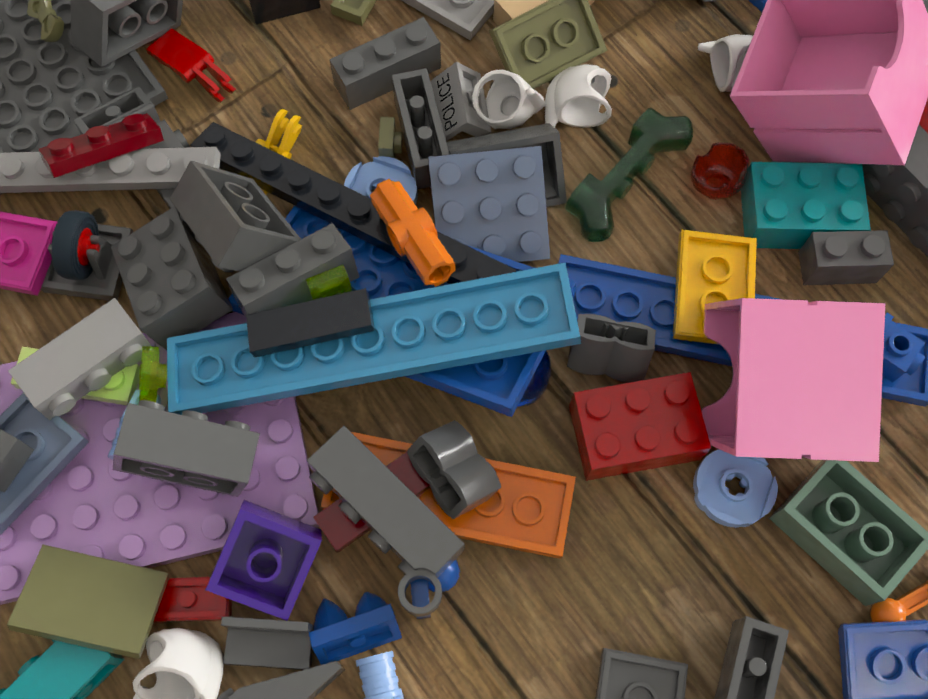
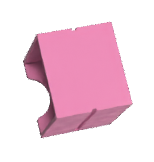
(836, 80)
(799, 380)

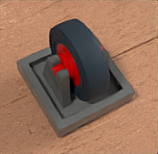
(84, 258)

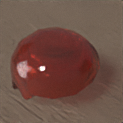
(720, 171)

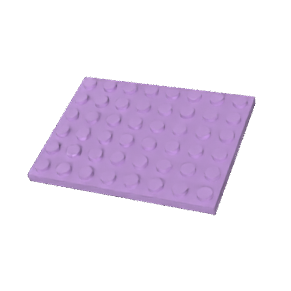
(147, 518)

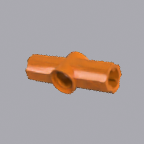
(412, 233)

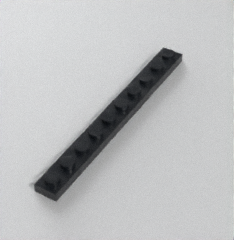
(330, 199)

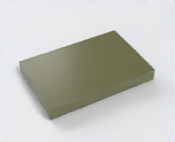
(548, 40)
(89, 601)

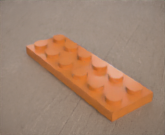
(523, 515)

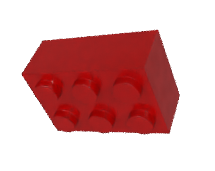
(639, 426)

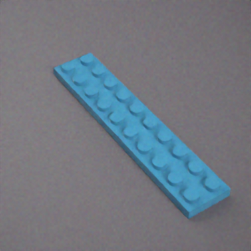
(411, 336)

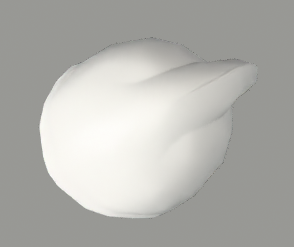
(726, 58)
(577, 97)
(508, 101)
(185, 666)

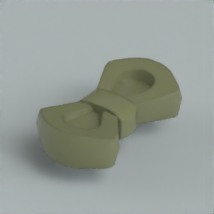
(51, 24)

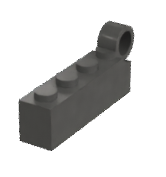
(390, 510)

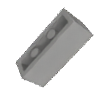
(80, 360)

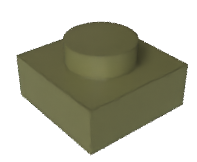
(352, 10)
(389, 140)

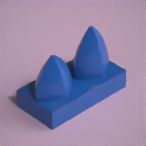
(341, 637)

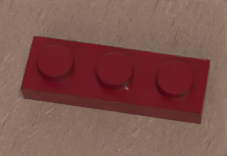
(100, 144)

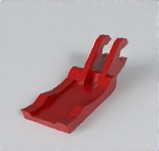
(189, 62)

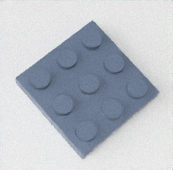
(493, 201)

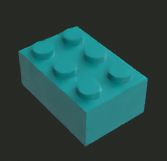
(794, 199)

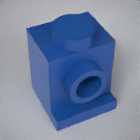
(900, 350)

